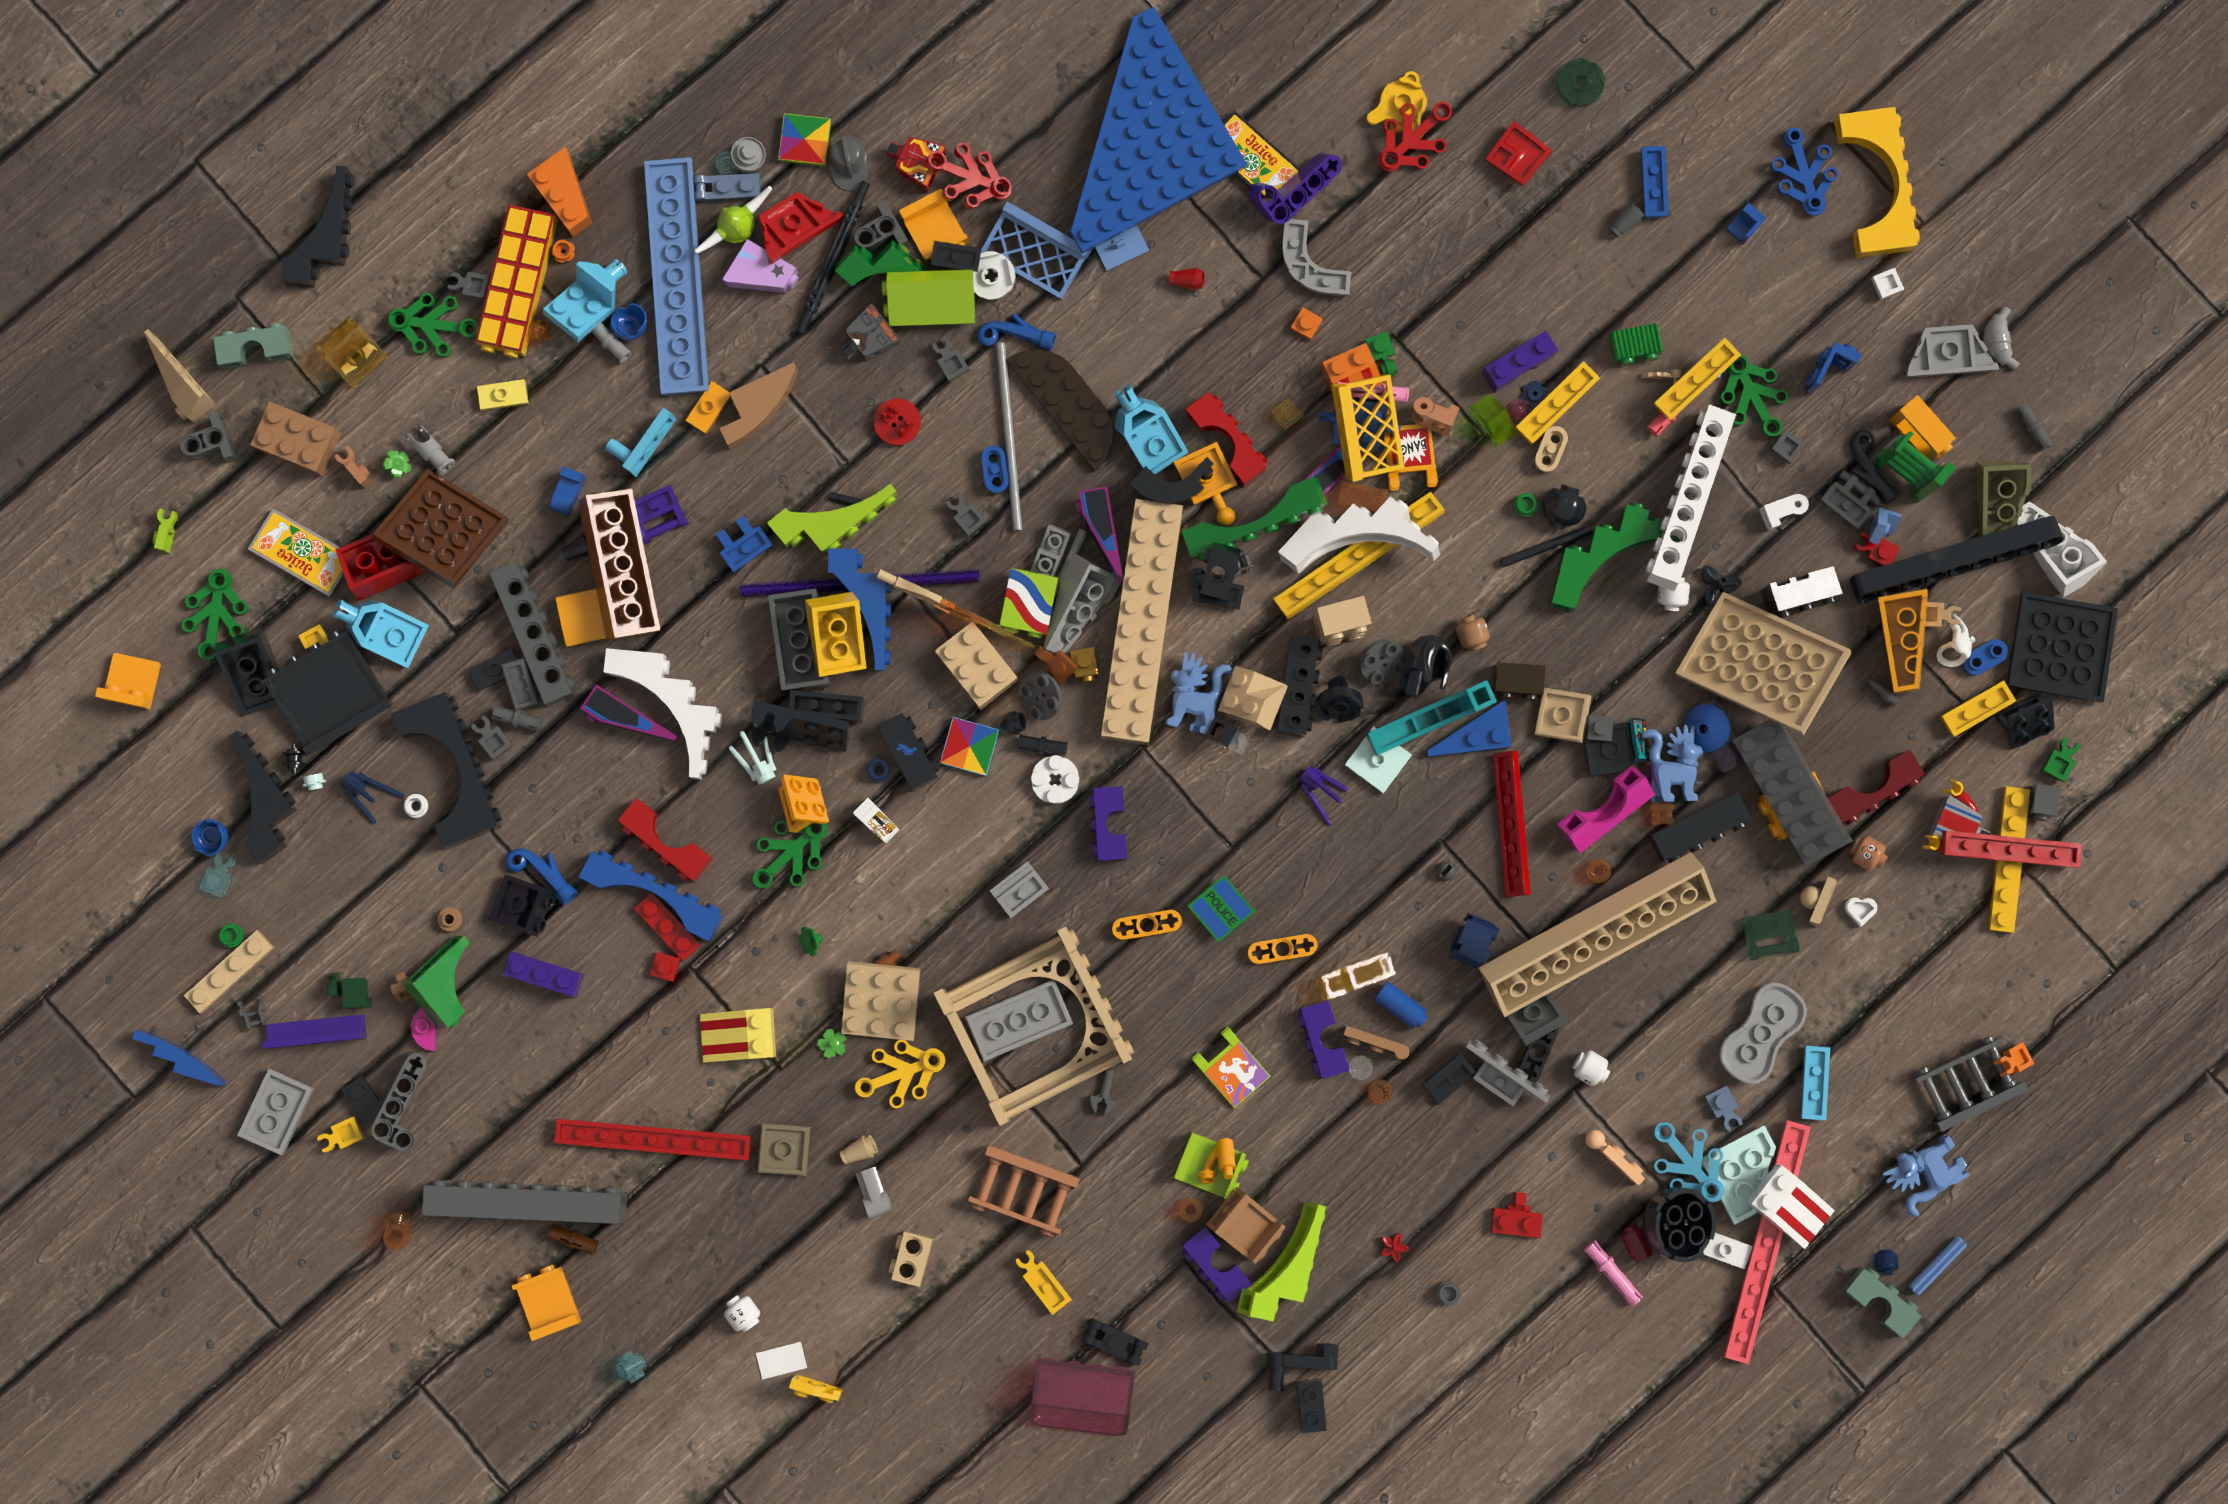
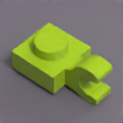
(164, 535)

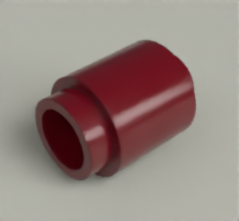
(1635, 1242)

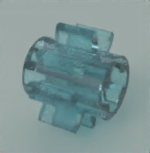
(630, 1366)

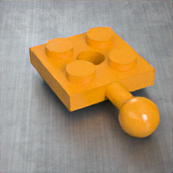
(1221, 479)

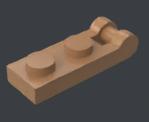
(1376, 1043)

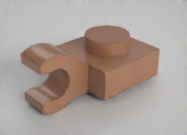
(359, 471)

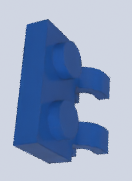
(745, 548)

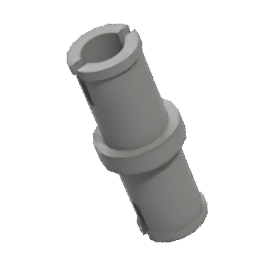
(611, 342)

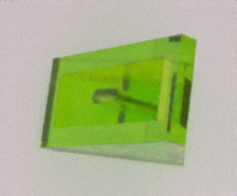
(1494, 419)

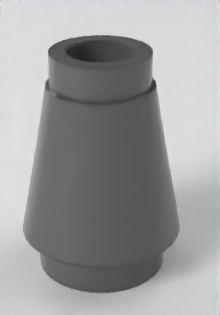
(1626, 220)

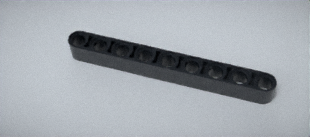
(1956, 559)

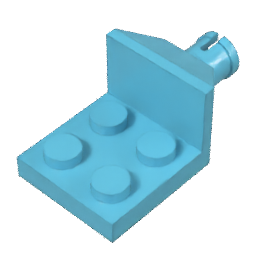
(587, 299)
(1148, 431)
(382, 629)

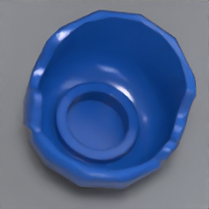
(629, 322)
(209, 837)

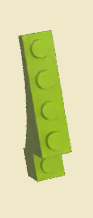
(830, 527)
(1290, 1272)

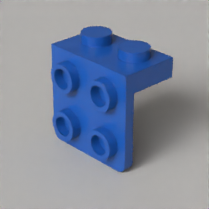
(1839, 355)

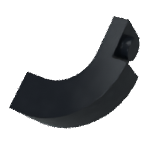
(1172, 492)

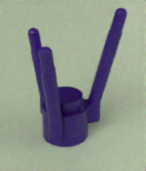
(1312, 780)

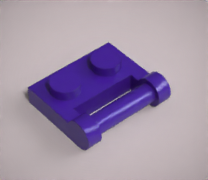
(657, 505)

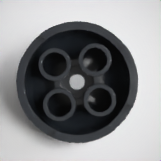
(1679, 1224)

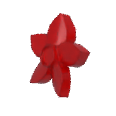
(1393, 1247)

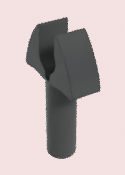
(1104, 1092)

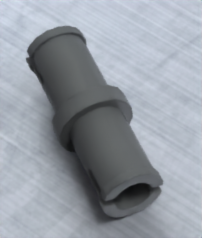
(2034, 427)
(517, 718)

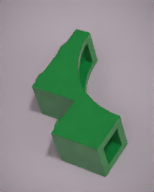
(859, 263)

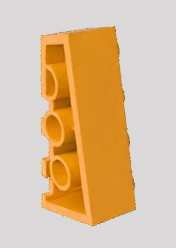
(1904, 633)

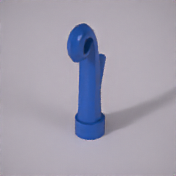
(1021, 330)
(549, 872)

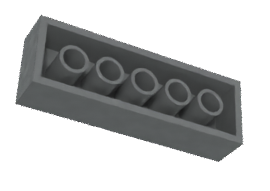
(1792, 791)

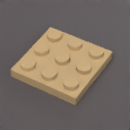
(880, 1001)

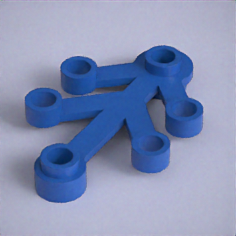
(1805, 175)

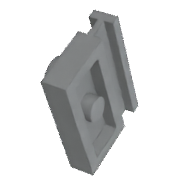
(1019, 889)

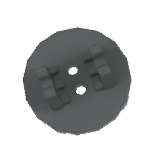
(1383, 668)
(1049, 695)

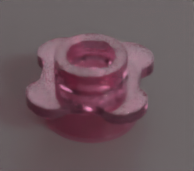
(1517, 409)

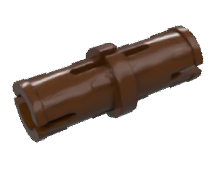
(573, 1239)

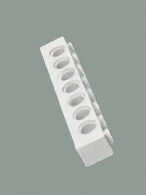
(1720, 423)

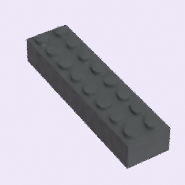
(523, 1203)

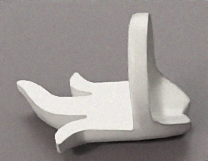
(1961, 643)

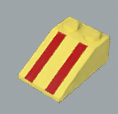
(738, 1035)

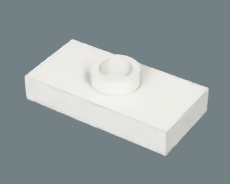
(1728, 1250)

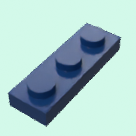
(1654, 182)

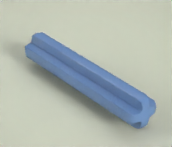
(1933, 1270)

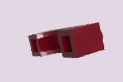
(1899, 772)

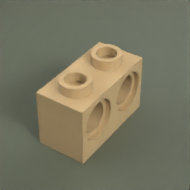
(917, 1260)

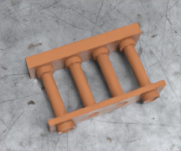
(1042, 1175)

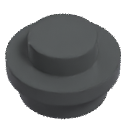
(1448, 1293)

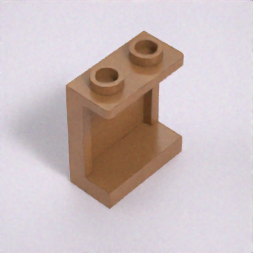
(1246, 1225)

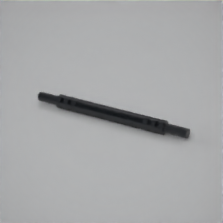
(833, 256)

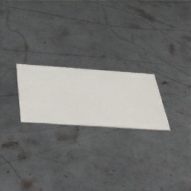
(781, 1360)

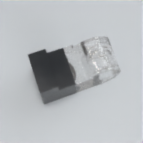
(1230, 737)

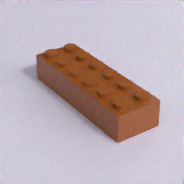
(619, 564)

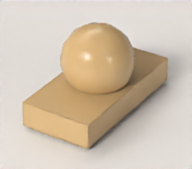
(1814, 898)

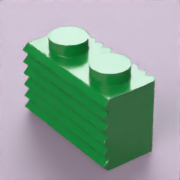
(1635, 344)

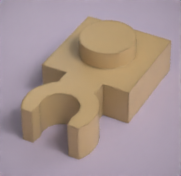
(1936, 614)

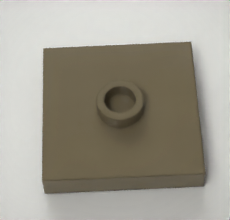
(784, 1149)

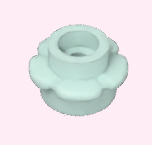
(313, 781)

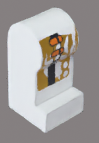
(876, 820)

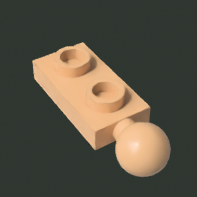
(1596, 1140)

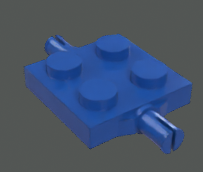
(1360, 418)

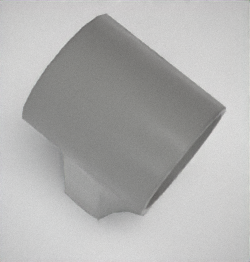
(875, 1197)

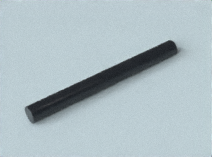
(1546, 546)

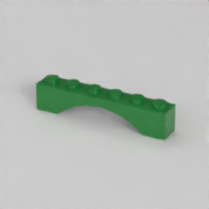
(1299, 500)

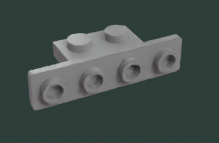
(1502, 1079)

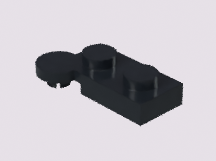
(1234, 598)

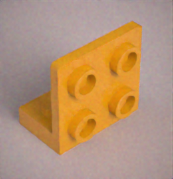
(130, 681)

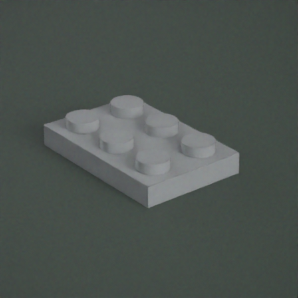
(275, 1111)

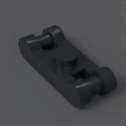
(1115, 1341)

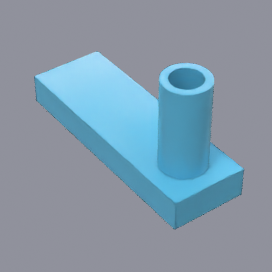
(636, 459)

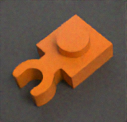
(2015, 1060)

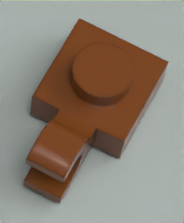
(1058, 665)

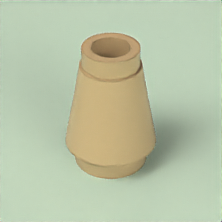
(859, 1150)

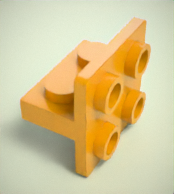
(802, 802)

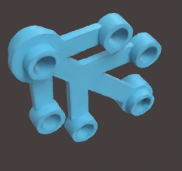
(1691, 1165)

